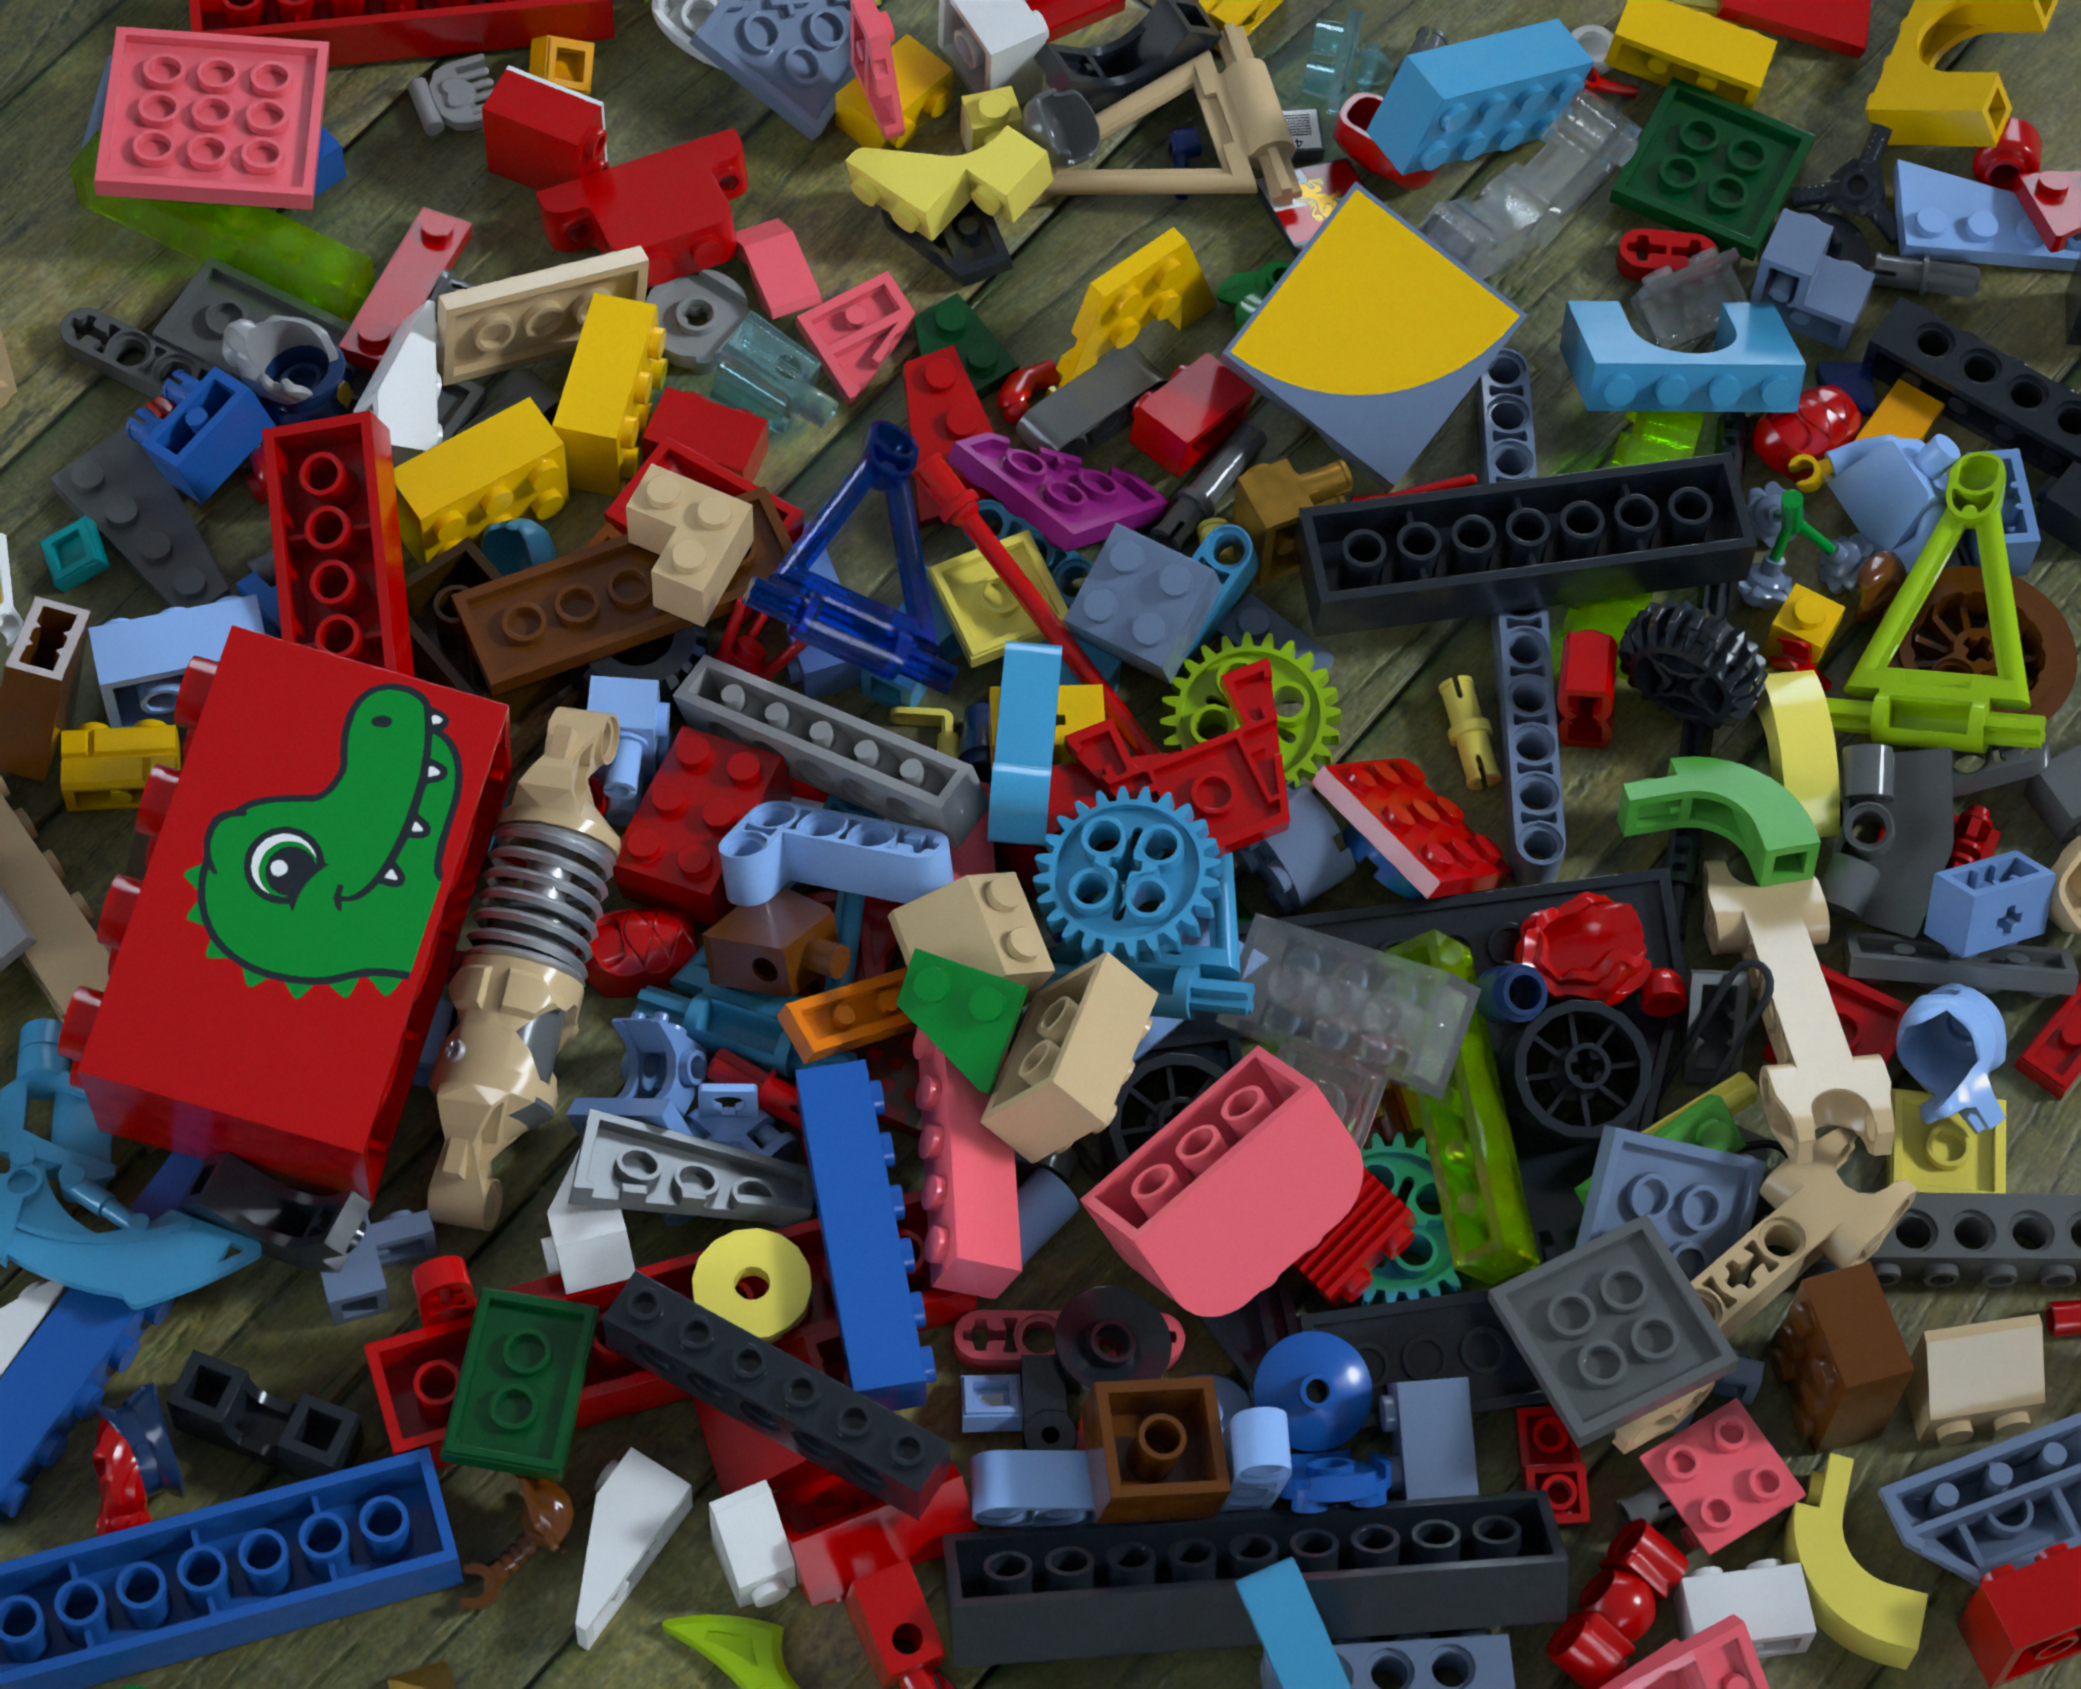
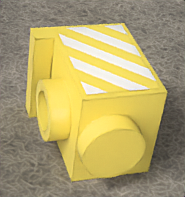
(987, 115)

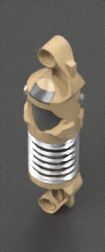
(522, 977)

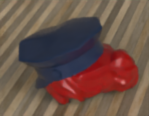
(133, 1461)

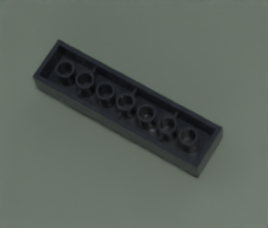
(1524, 544)

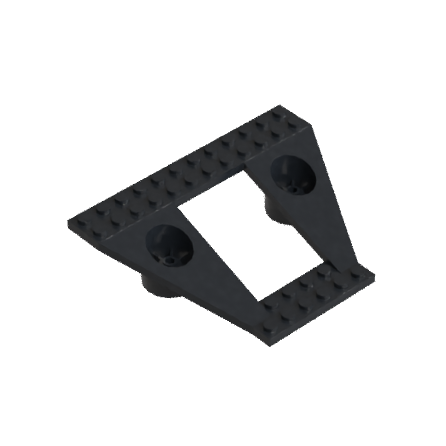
(1456, 1331)

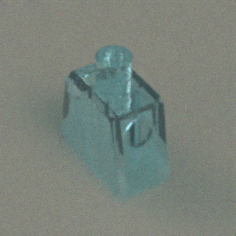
(771, 377)

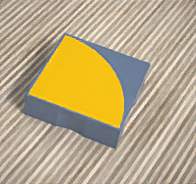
(1372, 336)

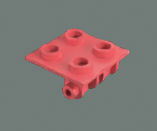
(1722, 1477)

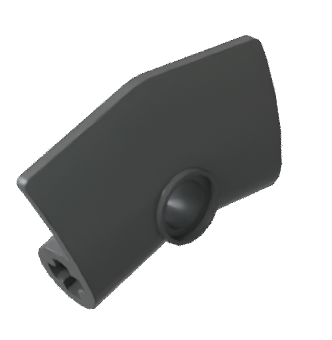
(1913, 801)

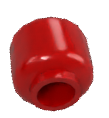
(2015, 153)

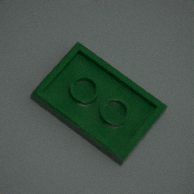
(520, 1384)

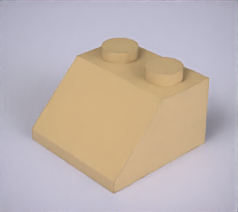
(980, 925)
(1977, 1380)

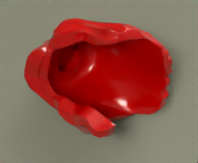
(1586, 949)

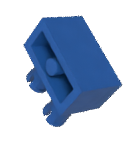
(206, 432)

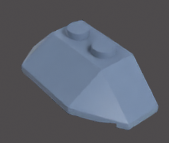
(1994, 1502)

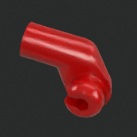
(1021, 385)

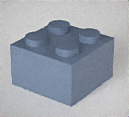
(1143, 603)

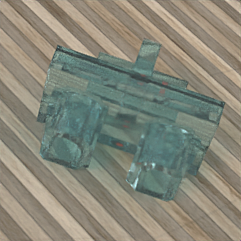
(1362, 65)

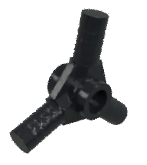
(1857, 186)

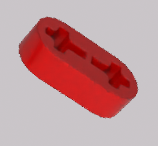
(1661, 250)

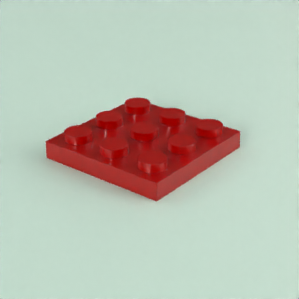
(1413, 826)

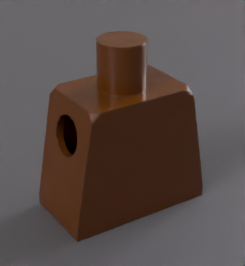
(775, 946)

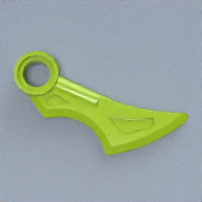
(738, 1645)

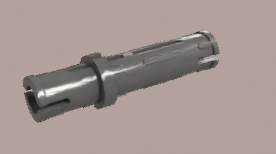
(1198, 500)

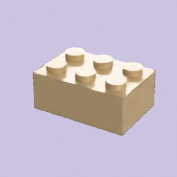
(1070, 1058)

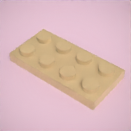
(529, 314)

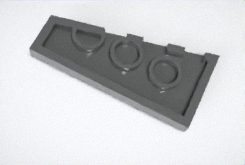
(142, 521)
(676, 1173)

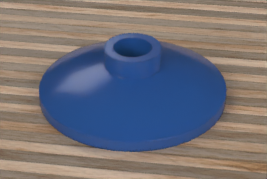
(1283, 1383)

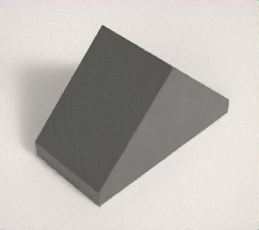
(1720, 1030)

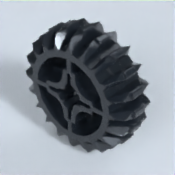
(1692, 664)

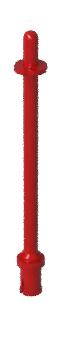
(961, 509)

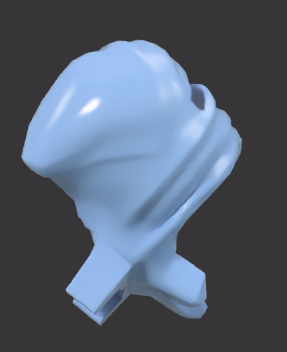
(1950, 1048)

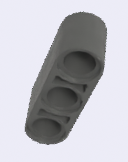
(1091, 405)

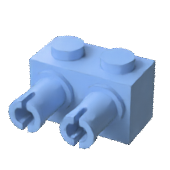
(642, 740)

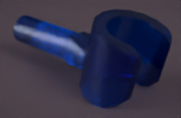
(1184, 144)

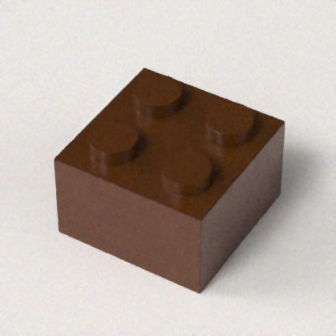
(1155, 1450)

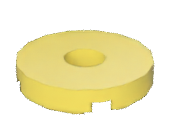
(760, 1255)

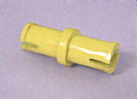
(1470, 732)

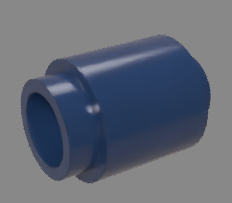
(1511, 994)

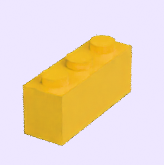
(1671, 41)

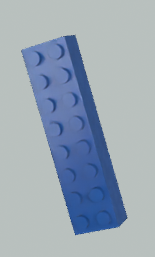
(225, 1575)

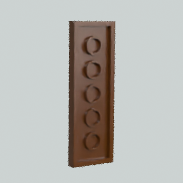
(591, 604)

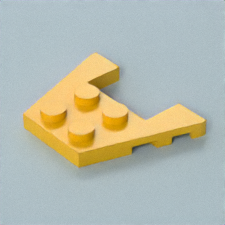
(1148, 285)

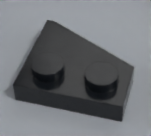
(965, 249)

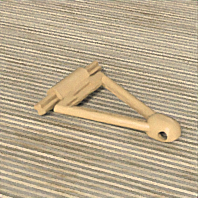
(1240, 118)

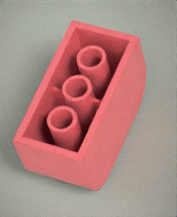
(1232, 1188)

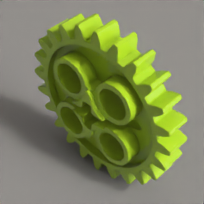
(1290, 682)

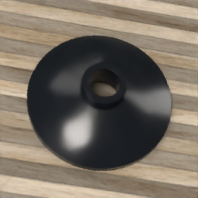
(1116, 1319)

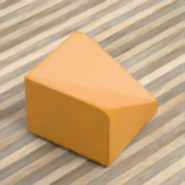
(563, 62)

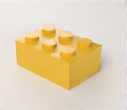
(610, 393)
(481, 478)

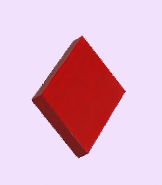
(1822, 23)

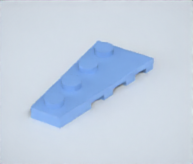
(1968, 222)

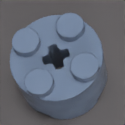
(1301, 860)

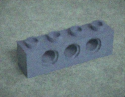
(1476, 1656)

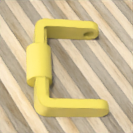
(946, 740)

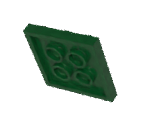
(1712, 168)

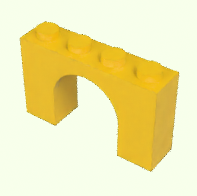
(1944, 106)

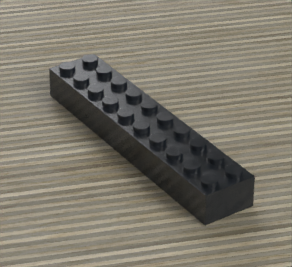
(1174, 1585)

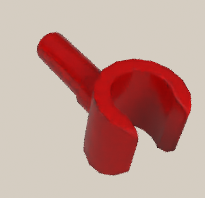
(1595, 83)
(1797, 657)

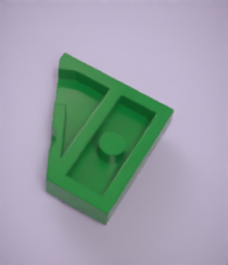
(963, 1013)

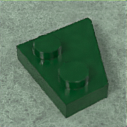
(979, 350)

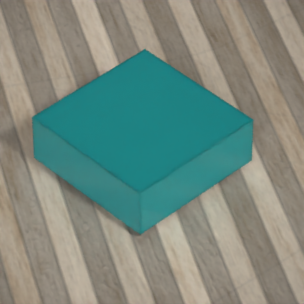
(75, 554)

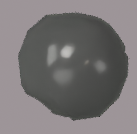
(1062, 126)

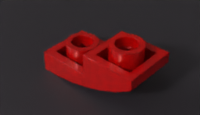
(1551, 1463)

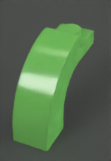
(1730, 801)

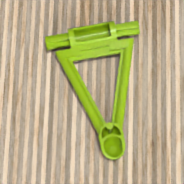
(1939, 706)

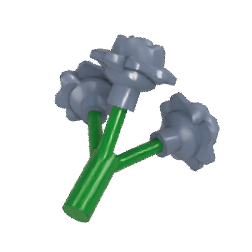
(1776, 520)

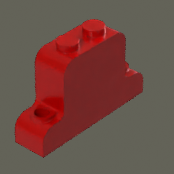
(664, 202)

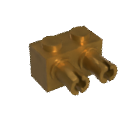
(1269, 506)

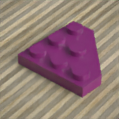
(1054, 493)

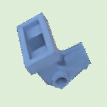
(659, 1073)

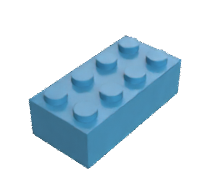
(1478, 96)

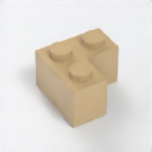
(696, 535)

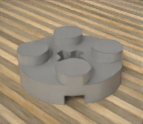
(709, 293)

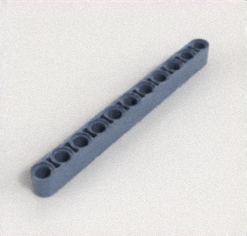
(1523, 638)

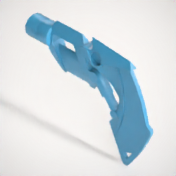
(139, 1262)

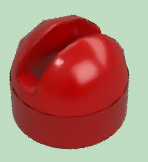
(1663, 993)

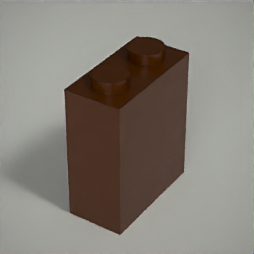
(41, 687)

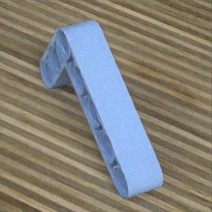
(1056, 1489)

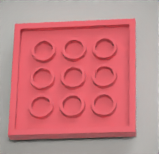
(212, 118)

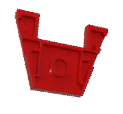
(1227, 780)

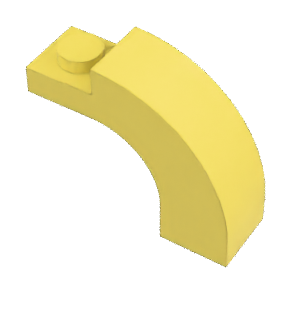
(1802, 744)
(1845, 1600)

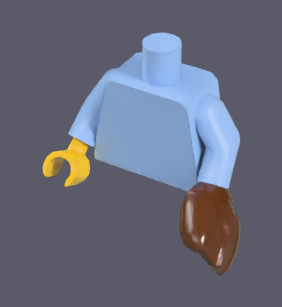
(1894, 499)

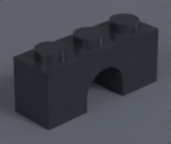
(229, 1410)

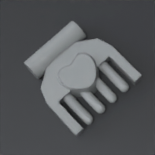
(451, 97)

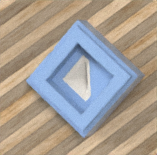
(991, 1403)

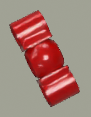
(1617, 1605)

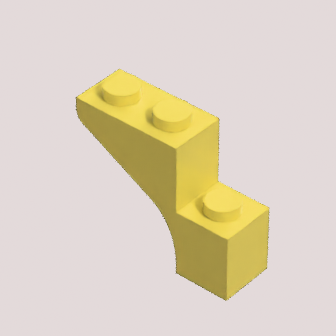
(931, 189)

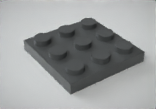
(1613, 1330)

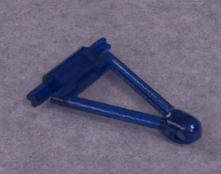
(842, 619)

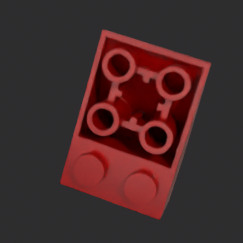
(748, 1457)

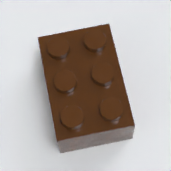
(1841, 1358)

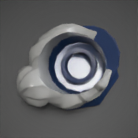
(290, 368)

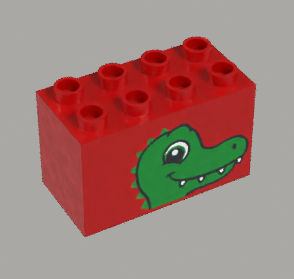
(290, 913)

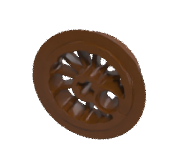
(2042, 631)

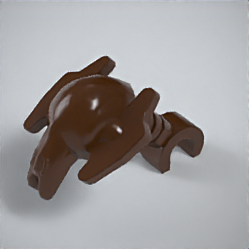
(545, 1522)

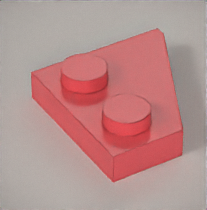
(874, 64)
(857, 333)

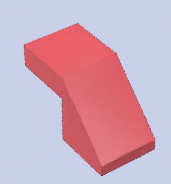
(777, 268)

